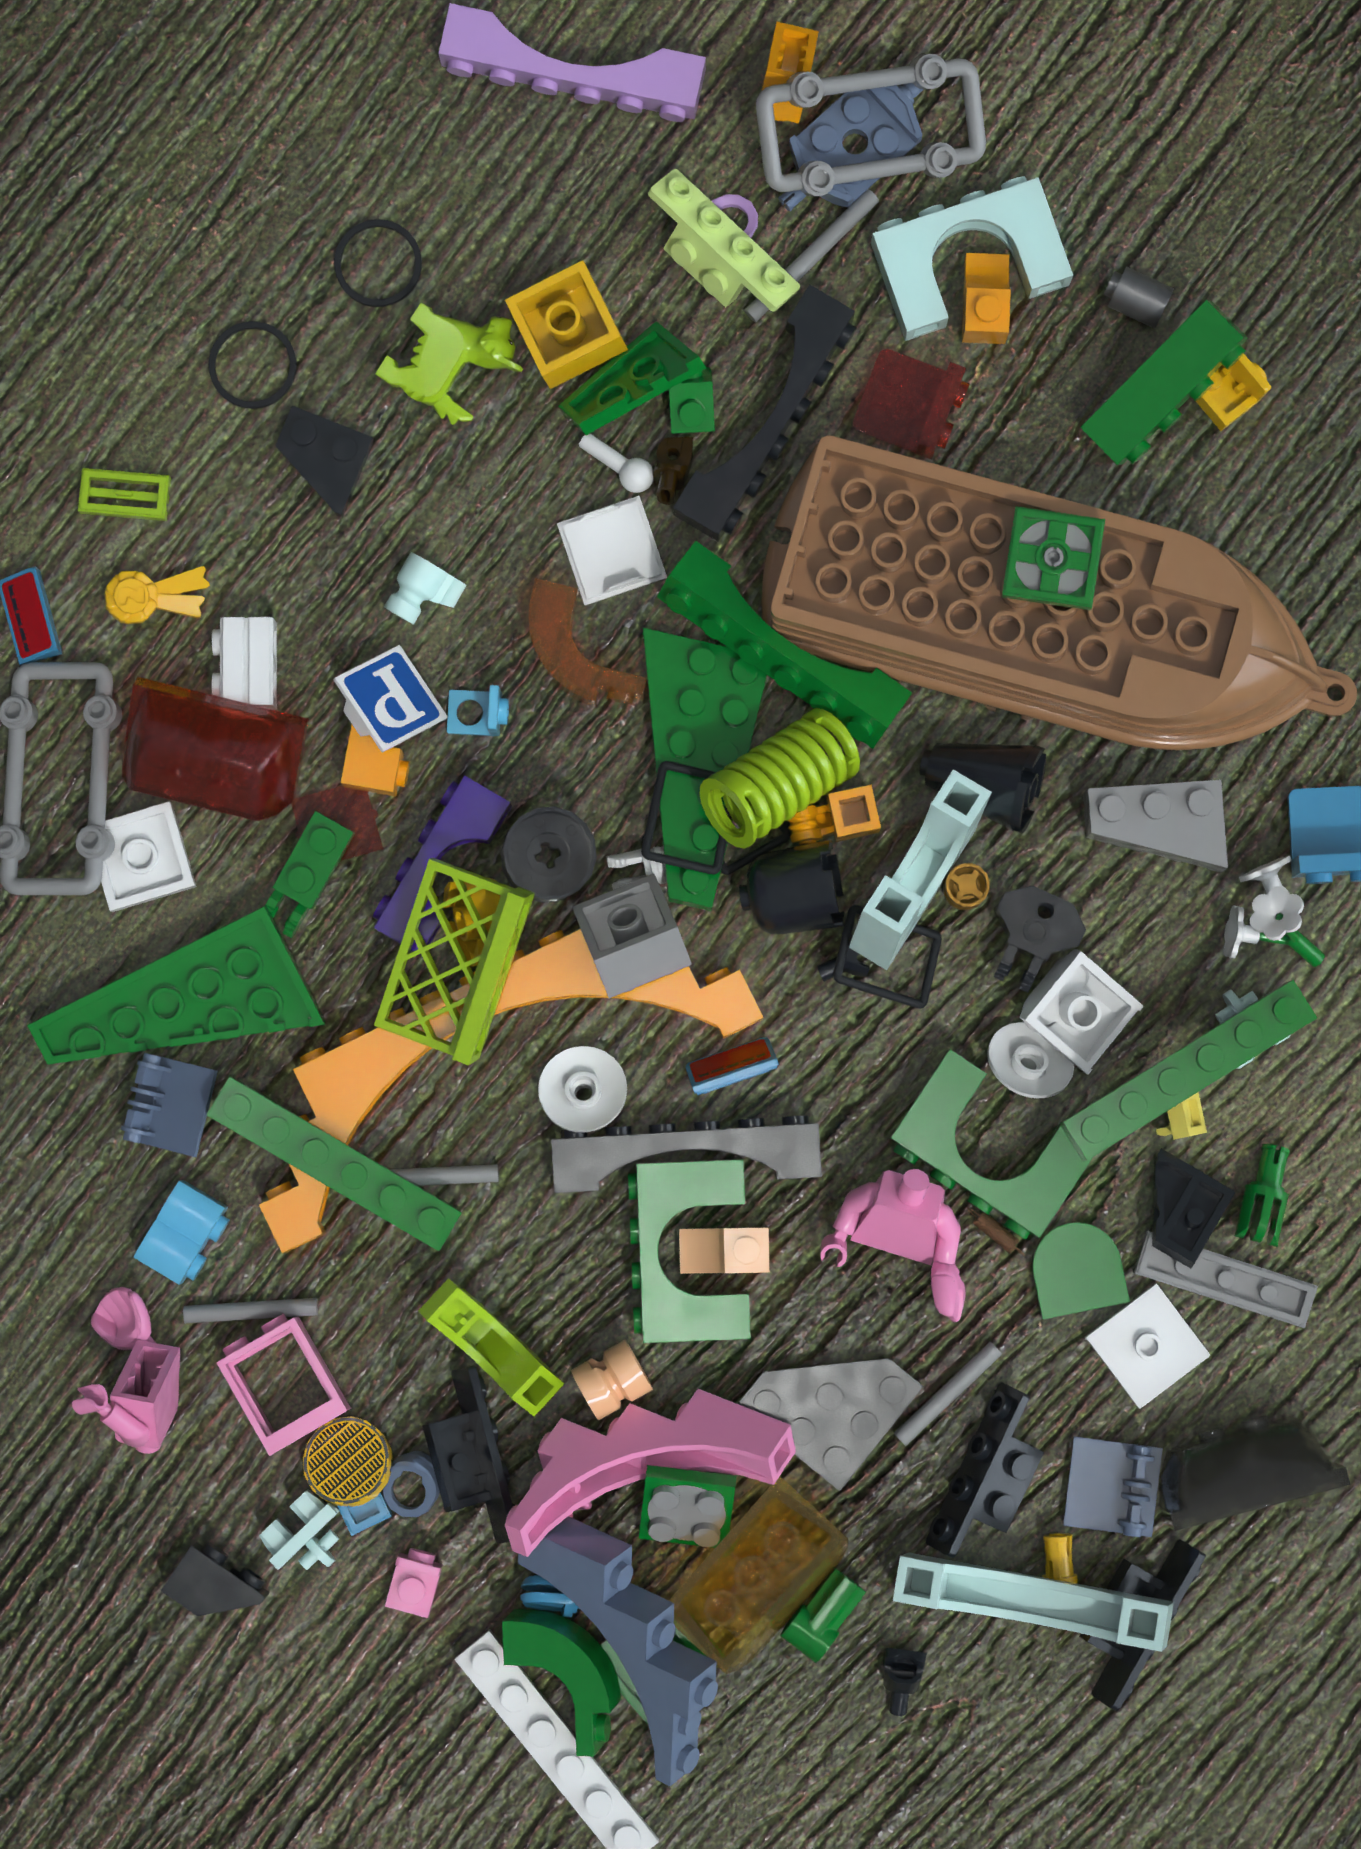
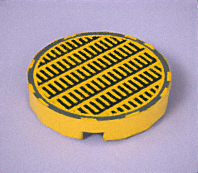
(347, 1461)

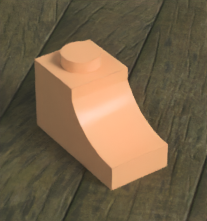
(724, 1250)

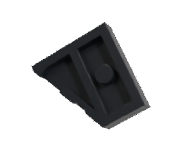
(325, 455)
(1185, 1208)

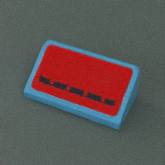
(29, 616)
(731, 1066)

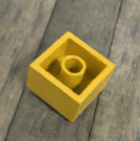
(566, 324)

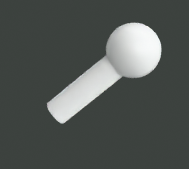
(634, 473)

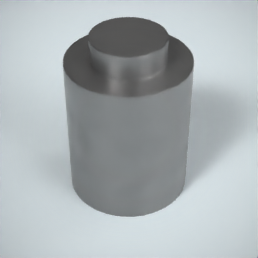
(1138, 296)

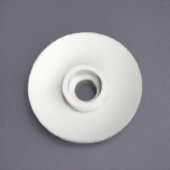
(1019, 1047)
(580, 1069)

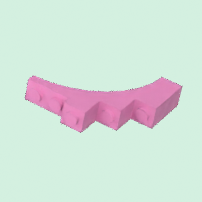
(584, 1464)

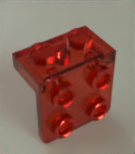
(910, 403)

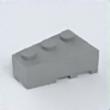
(1162, 819)

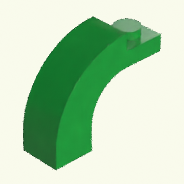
(576, 1659)

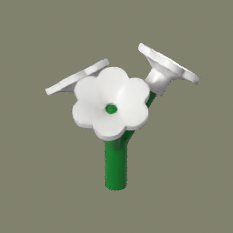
(1274, 917)

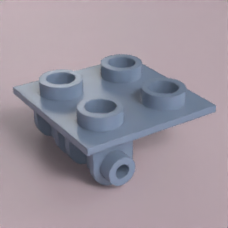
(169, 1104)
(1112, 1486)

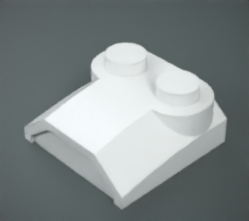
(1079, 1009)

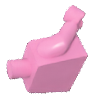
(908, 1220)
(149, 1383)

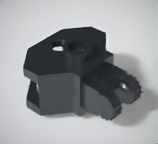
(1034, 935)

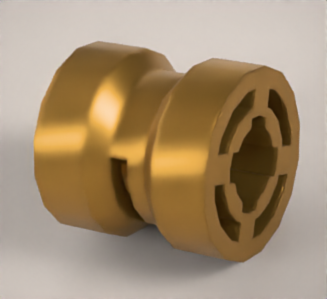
(968, 880)

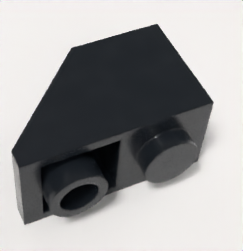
(211, 1585)

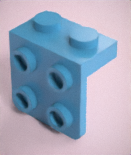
(1325, 833)

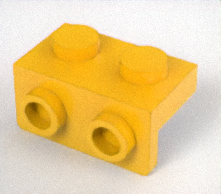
(1234, 392)

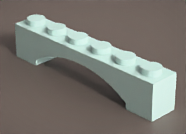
(1034, 1599)

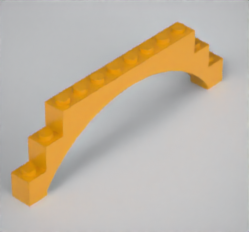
(354, 1076)

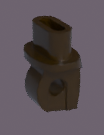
(672, 473)

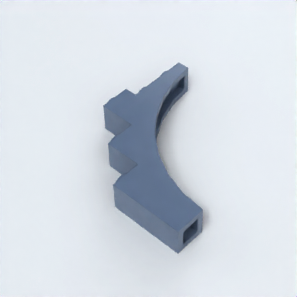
(640, 1628)

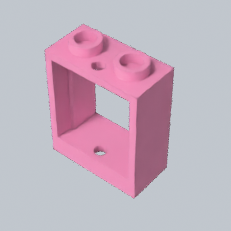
(242, 1350)

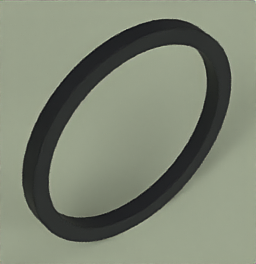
(372, 224)
(237, 328)

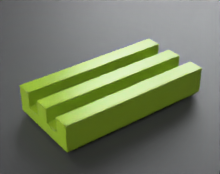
(160, 498)

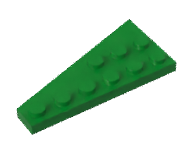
(702, 718)
(204, 992)

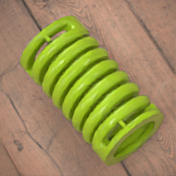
(779, 777)

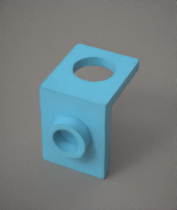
(494, 712)

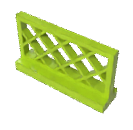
(490, 973)

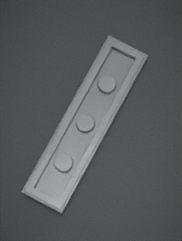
(1231, 1283)

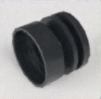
(559, 831)

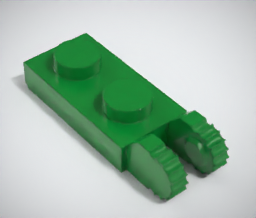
(309, 868)

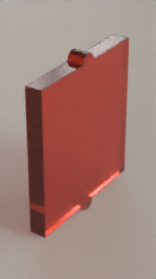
(347, 807)

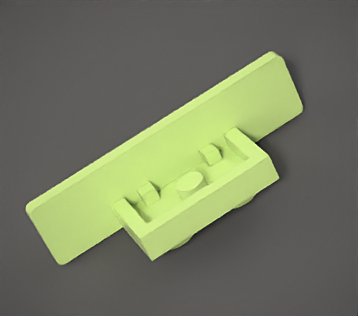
(716, 248)

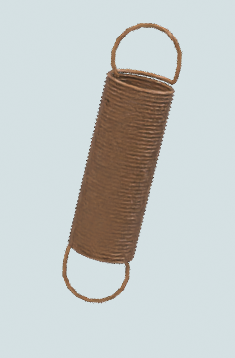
(996, 1232)

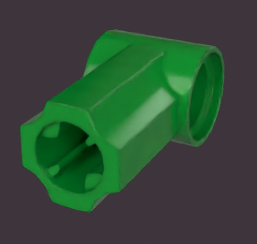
(817, 1623)

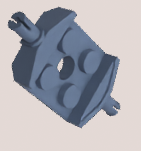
(879, 115)

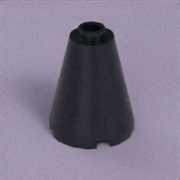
(1008, 771)

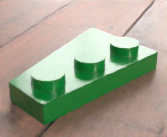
(630, 379)

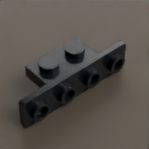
(468, 1456)
(990, 1477)
(1171, 1585)

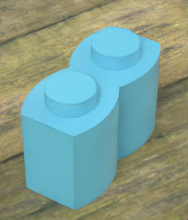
(181, 1232)

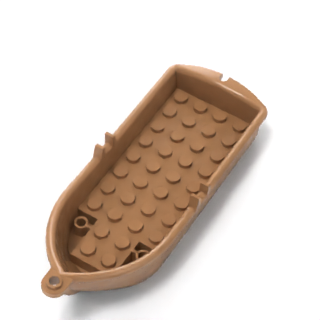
(908, 575)

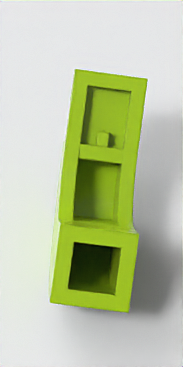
(492, 1346)

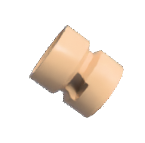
(611, 1380)

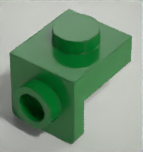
(693, 404)

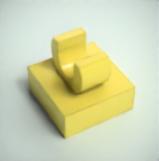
(1185, 1119)

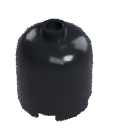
(794, 889)

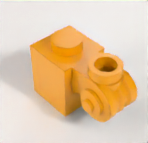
(846, 816)

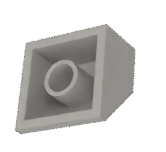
(632, 935)

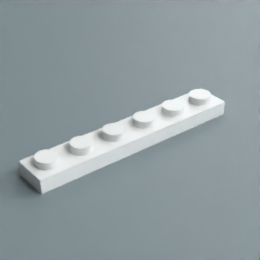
(554, 1746)

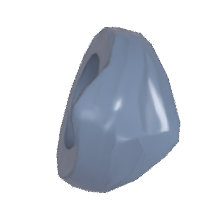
(421, 1464)

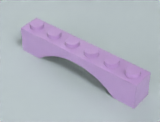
(659, 82)

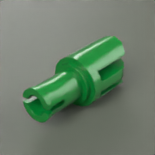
(1265, 1191)

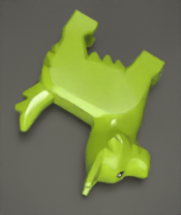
(443, 354)

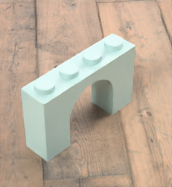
(1014, 215)
(905, 896)

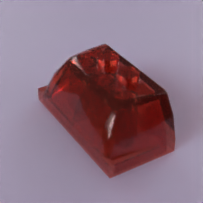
(211, 751)

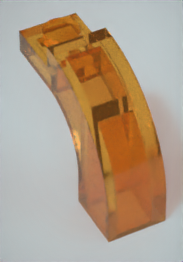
(550, 627)

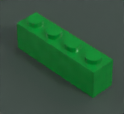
(1164, 383)

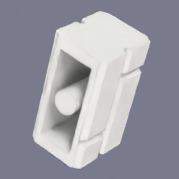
(246, 660)

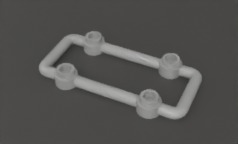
(807, 90)
(20, 716)

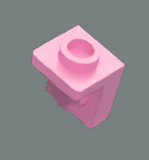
(414, 1583)

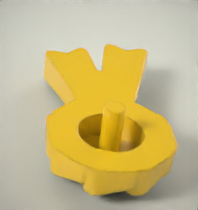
(134, 597)

